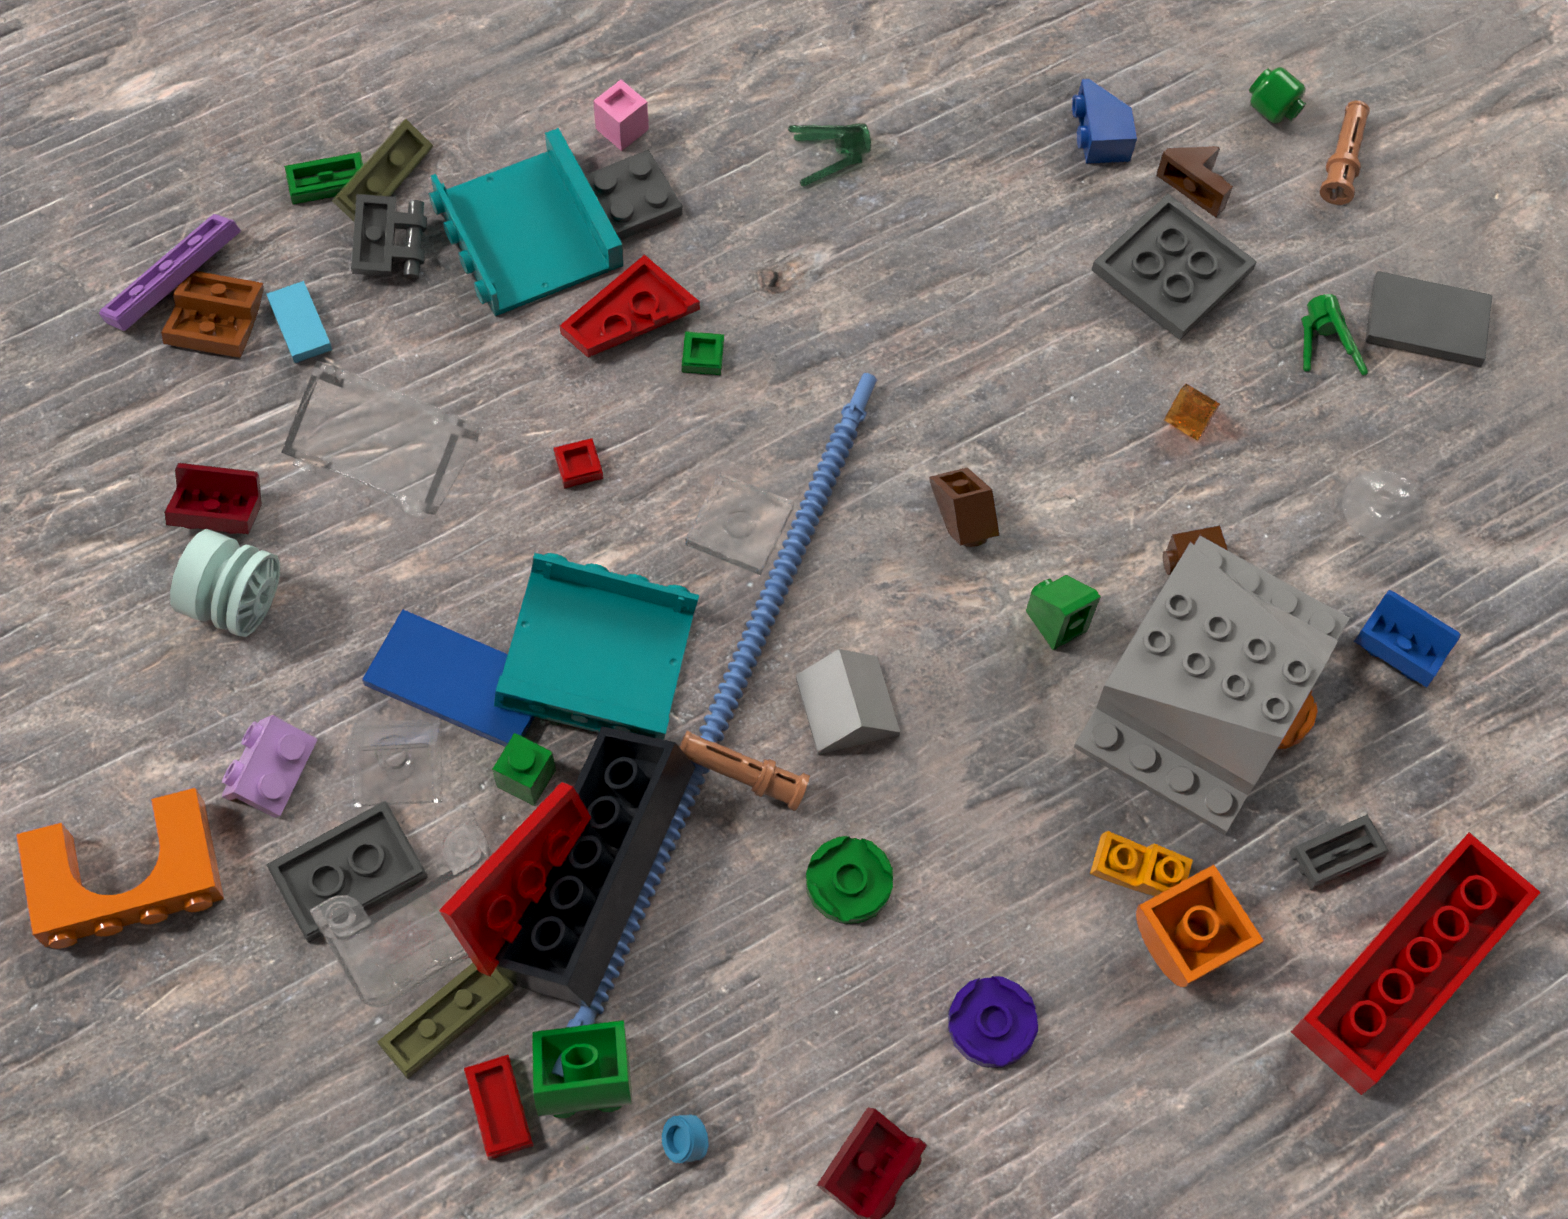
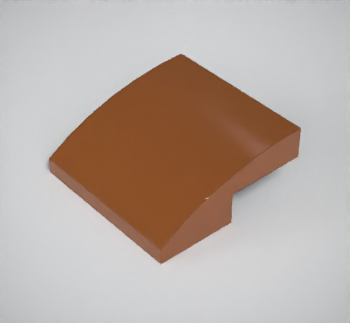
(213, 314)

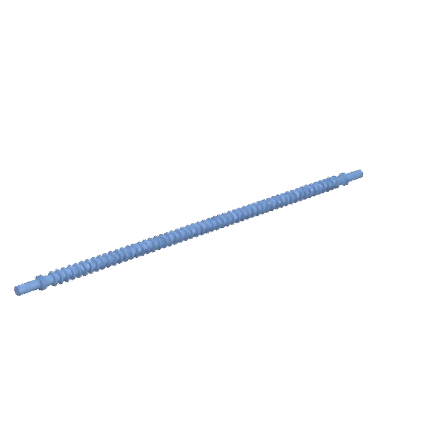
(753, 638)

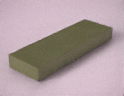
(385, 167)
(443, 1018)

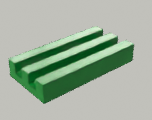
(326, 183)

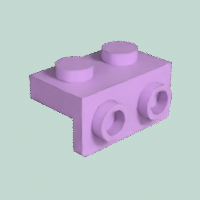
(268, 765)

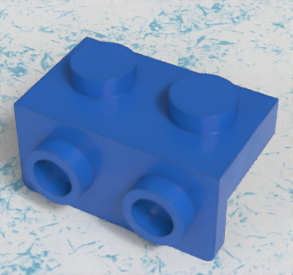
(1407, 638)

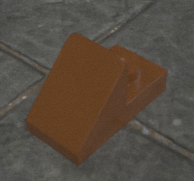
(1191, 174)

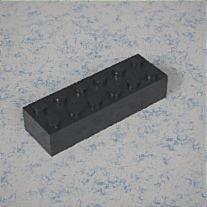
(572, 932)

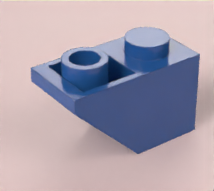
(1105, 125)

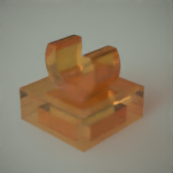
(1191, 412)

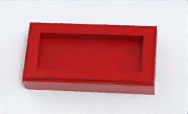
(498, 1107)

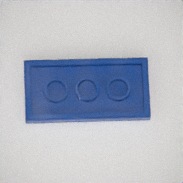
(445, 677)

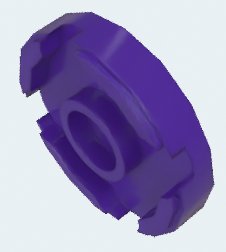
(992, 1022)

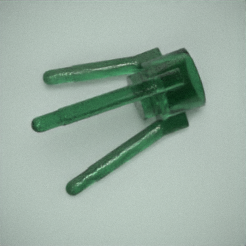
(848, 139)

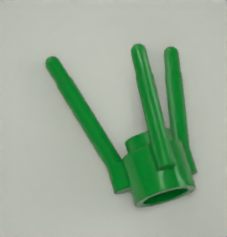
(1328, 319)

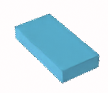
(299, 322)

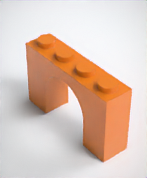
(181, 880)

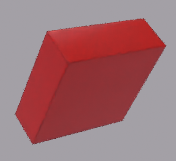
(578, 463)

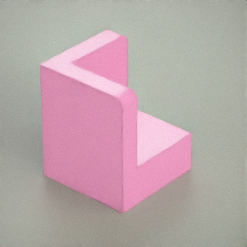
(621, 115)

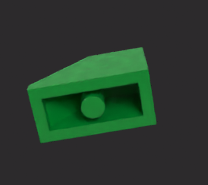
(1062, 609)

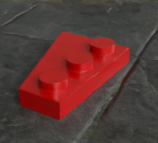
(628, 307)

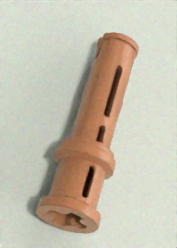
(1344, 164)
(761, 776)

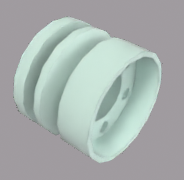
(224, 582)

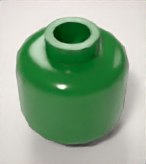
(1277, 95)

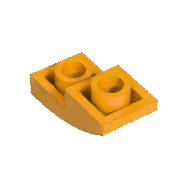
(1139, 867)

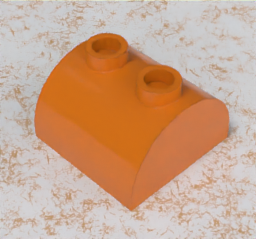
(1196, 927)

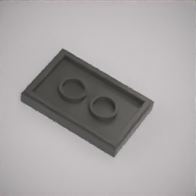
(1429, 318)
(358, 859)

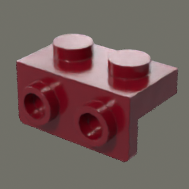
(214, 499)
(872, 1166)

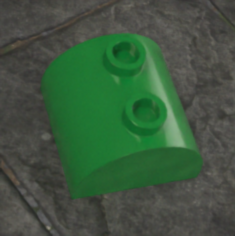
(592, 1066)

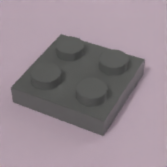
(634, 194)

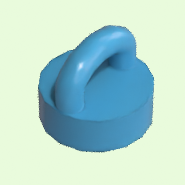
(685, 1139)

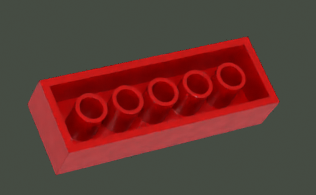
(1415, 963)

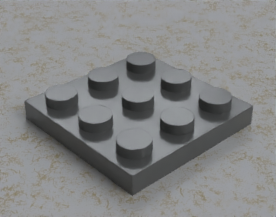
(1173, 266)

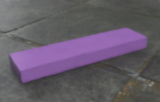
(169, 272)

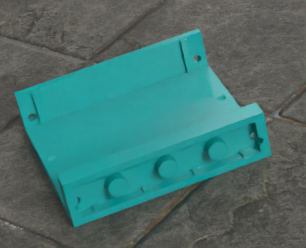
(529, 228)
(596, 648)

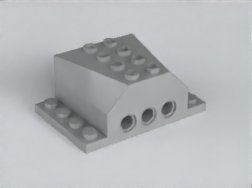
(1211, 683)

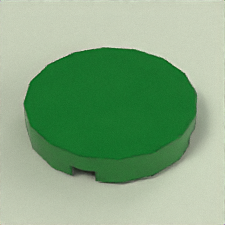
(849, 880)

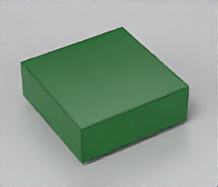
(703, 353)

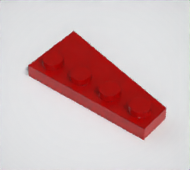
(498, 893)

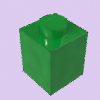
(524, 769)

